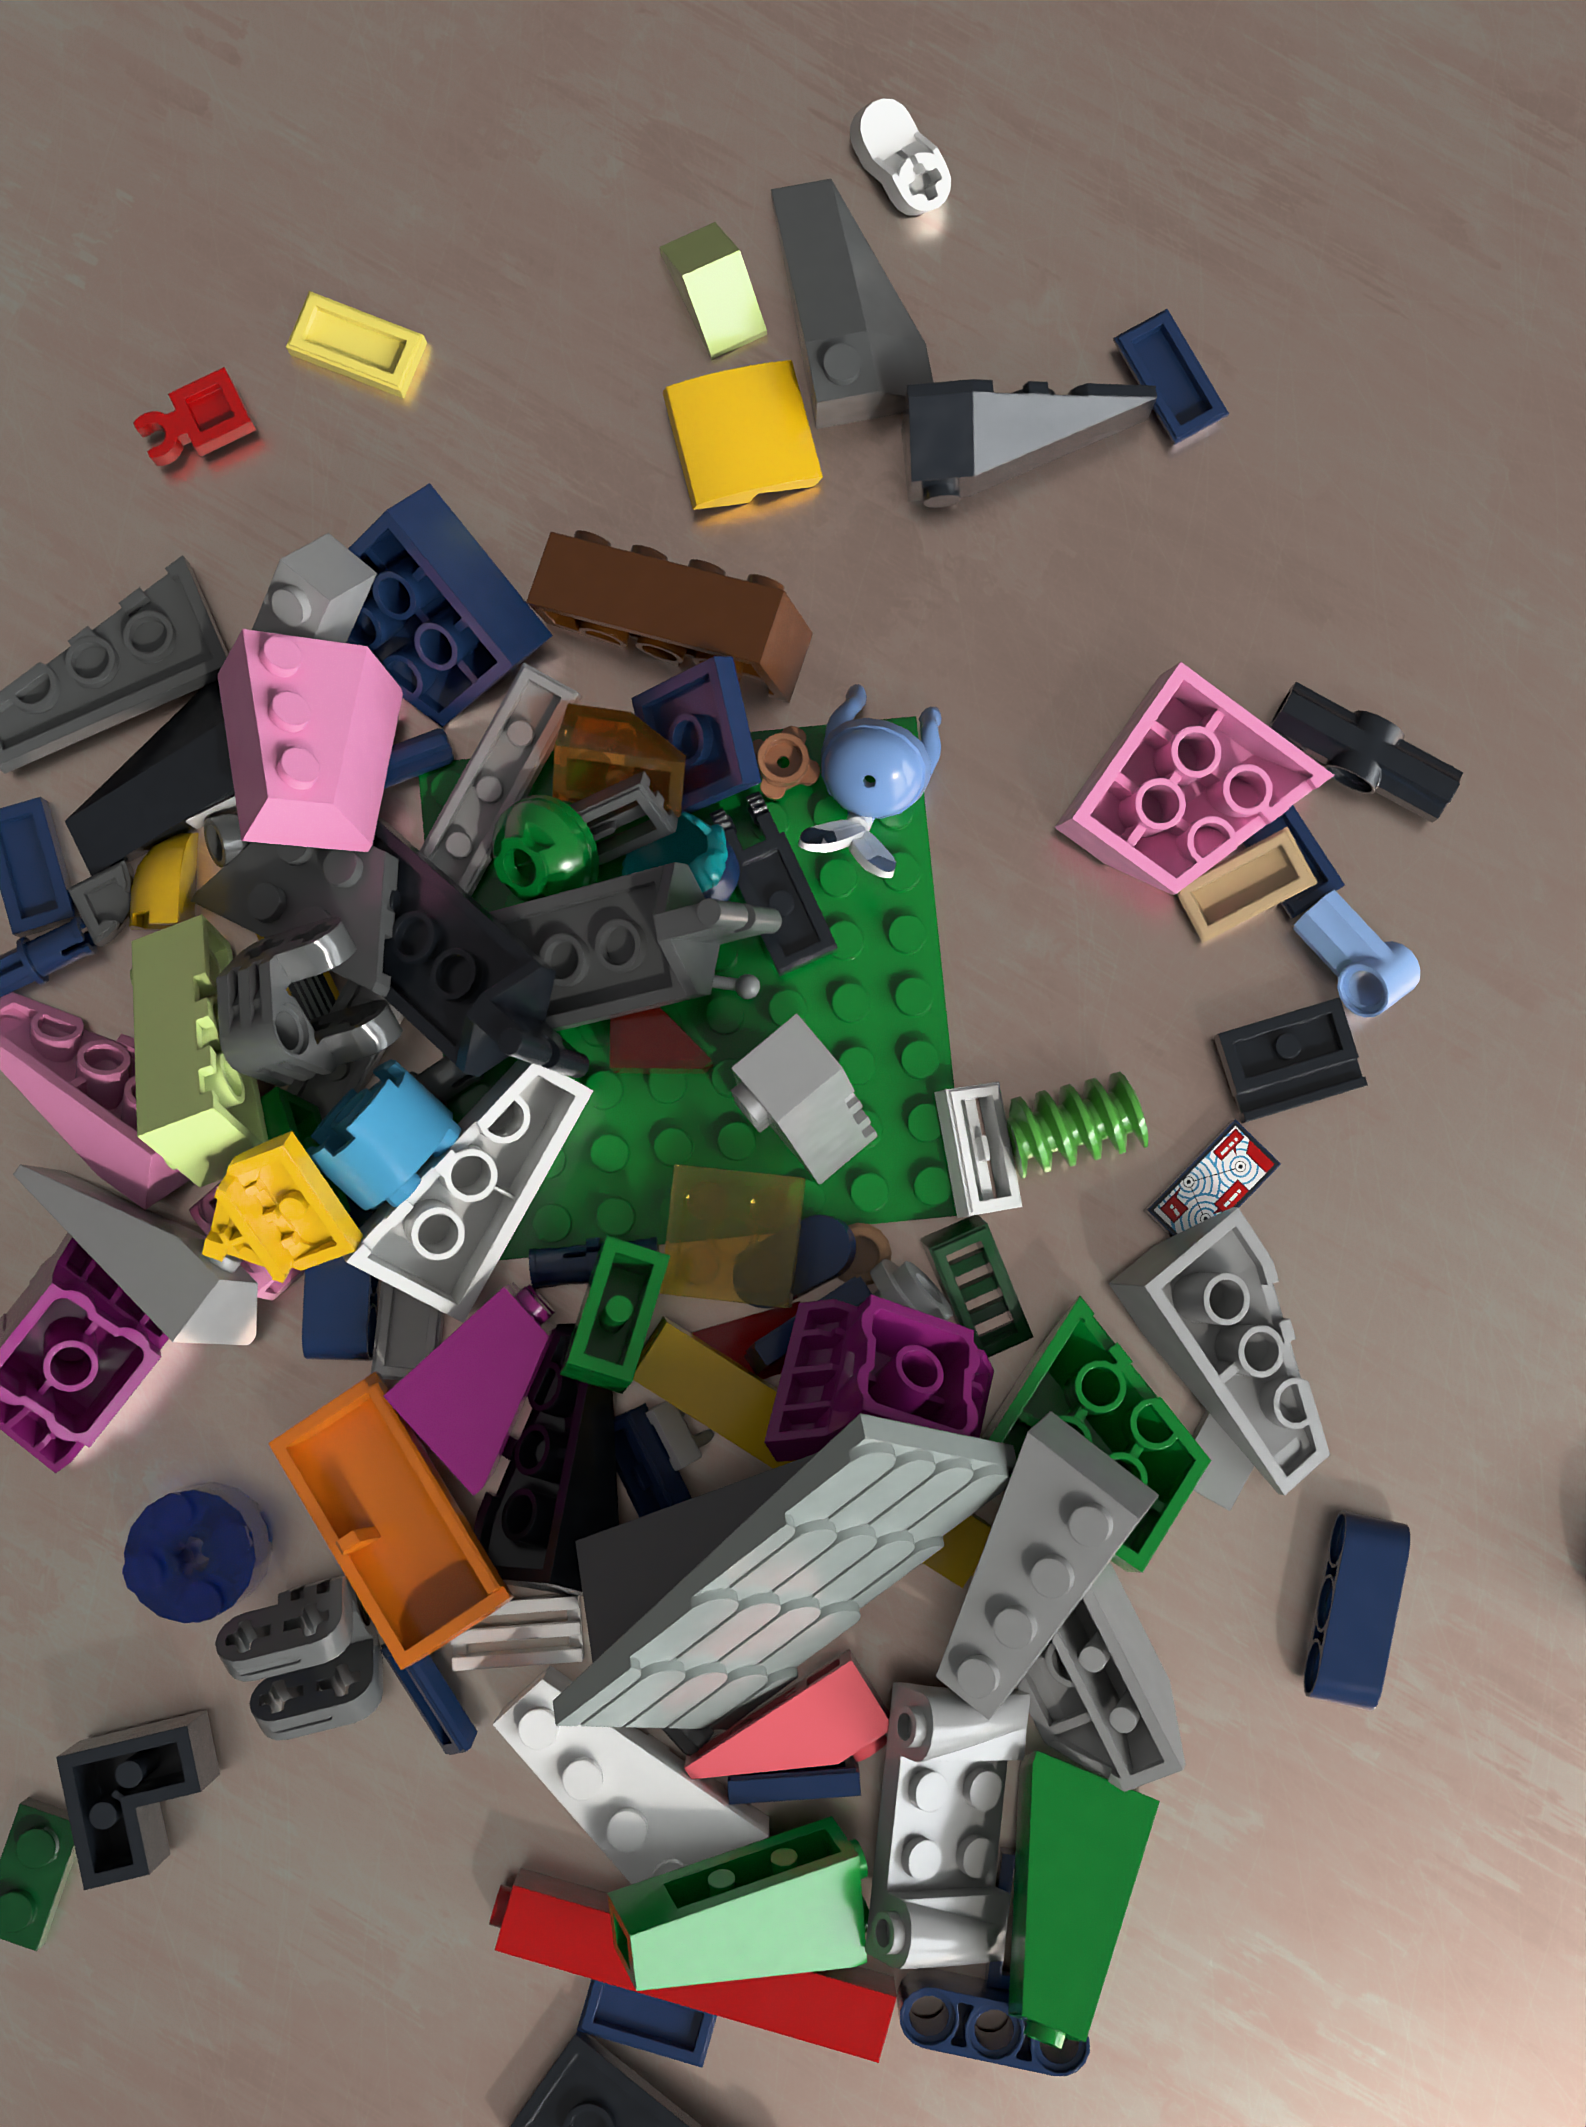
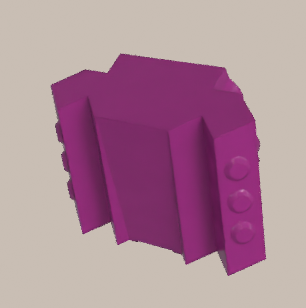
(71, 1356)
(876, 1364)

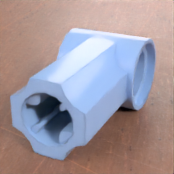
(1368, 970)

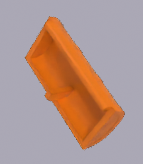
(390, 1522)

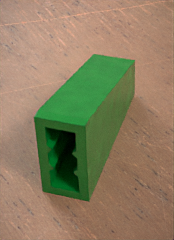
(1071, 1892)

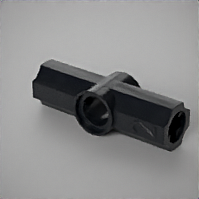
(1366, 752)

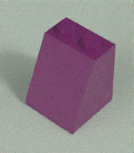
(476, 1383)

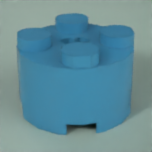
(382, 1138)

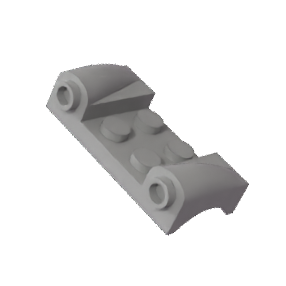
(942, 1830)

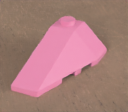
(85, 1093)

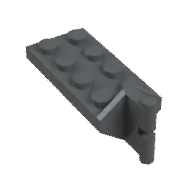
(631, 942)

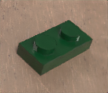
(34, 1872)

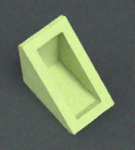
(715, 289)

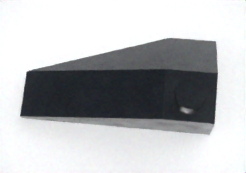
(158, 787)
(556, 1480)

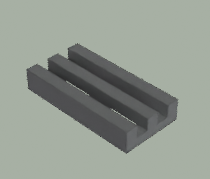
(620, 805)

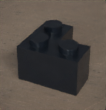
(117, 1789)

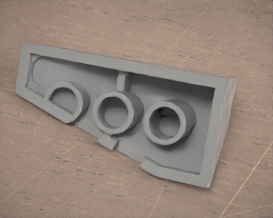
(152, 1260)
(1220, 1327)

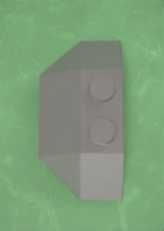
(1105, 1692)

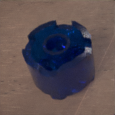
(163, 1568)

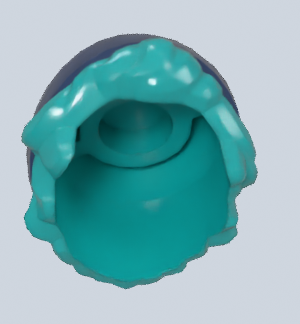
(701, 848)

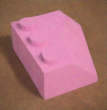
(307, 739)

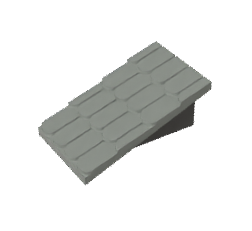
(734, 1589)

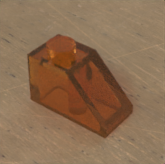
(608, 746)

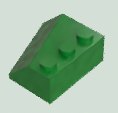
(1106, 1400)

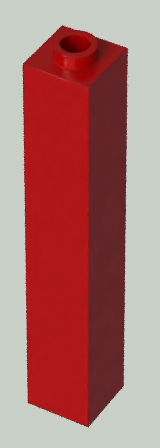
(572, 1931)

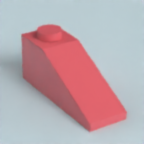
(807, 1725)

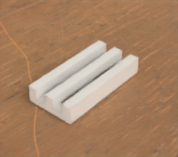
(969, 1150)
(530, 1656)

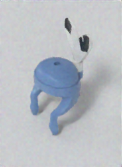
(877, 749)

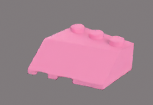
(1186, 784)

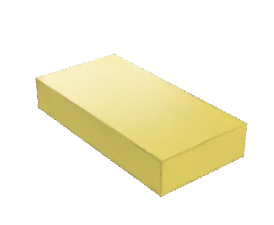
(356, 344)

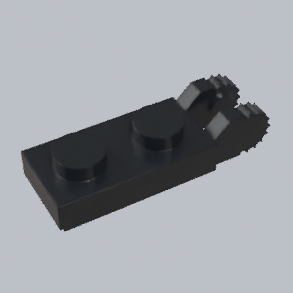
(775, 880)

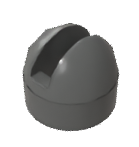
(223, 838)

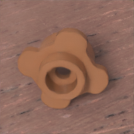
(800, 770)

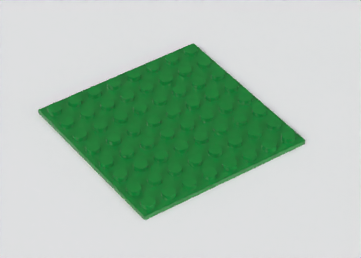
(869, 1003)

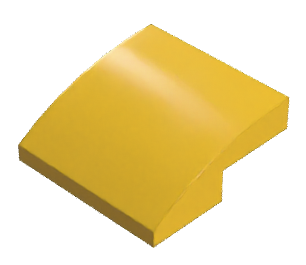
(742, 434)

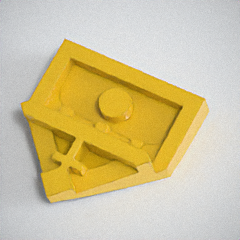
(279, 1211)

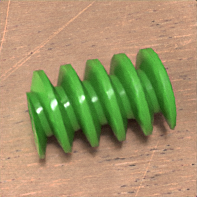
(1075, 1122)

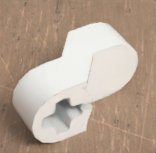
(900, 157)

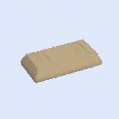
(1246, 884)

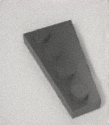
(130, 663)

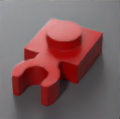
(205, 413)

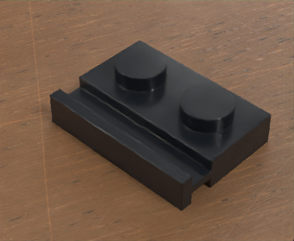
(1290, 1060)

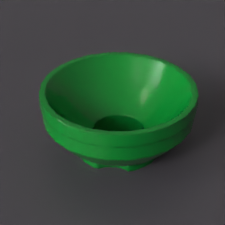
(554, 840)

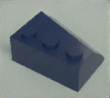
(439, 608)

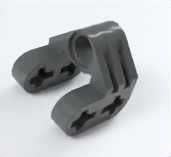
(265, 1027)
(308, 1654)

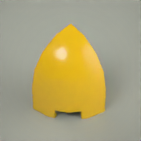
(165, 884)

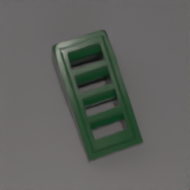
(954, 1238)

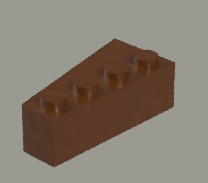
(671, 608)

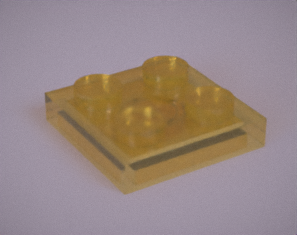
(733, 1236)

